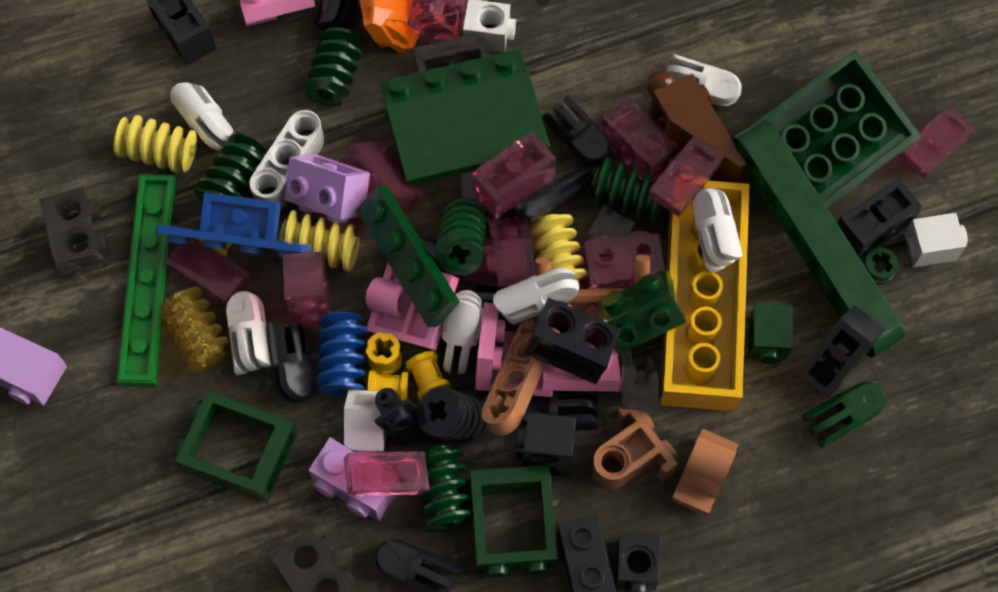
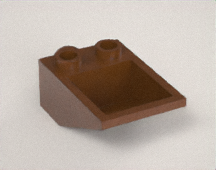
(686, 111)

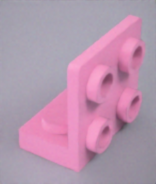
(492, 351)

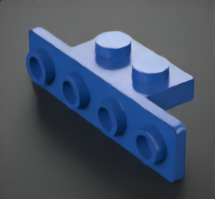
(236, 221)

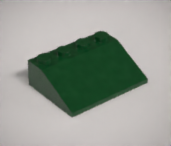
(460, 115)
(842, 127)

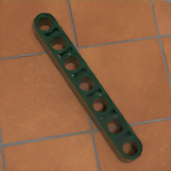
(814, 230)

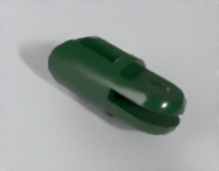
(853, 406)

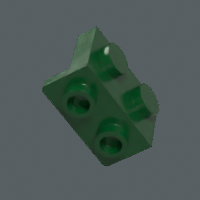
(642, 310)

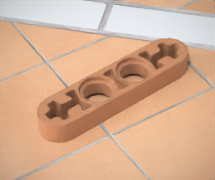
(517, 399)

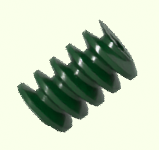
(333, 66)
(232, 167)
(625, 190)
(461, 236)
(443, 496)

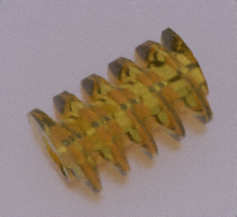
(194, 330)

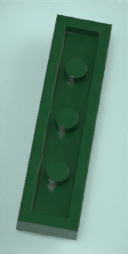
(407, 256)

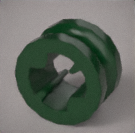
(891, 267)

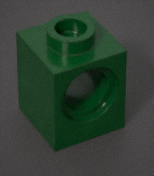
(770, 332)

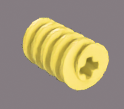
(155, 146)
(551, 241)
(333, 245)

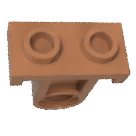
(636, 451)
(705, 472)

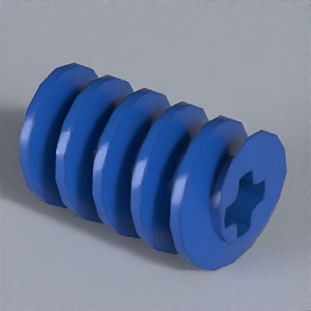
(339, 353)

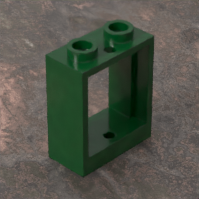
(270, 464)
(514, 481)

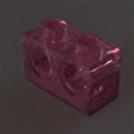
(438, 19)
(638, 139)
(306, 287)

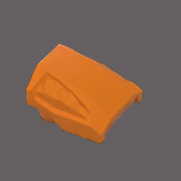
(388, 23)

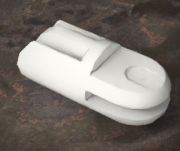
(721, 84)
(201, 114)
(716, 229)
(528, 297)
(462, 329)
(247, 333)

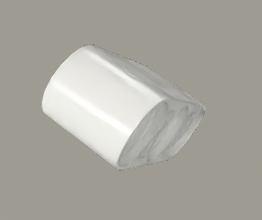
(287, 144)

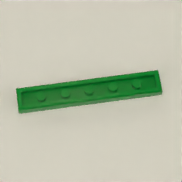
(146, 282)

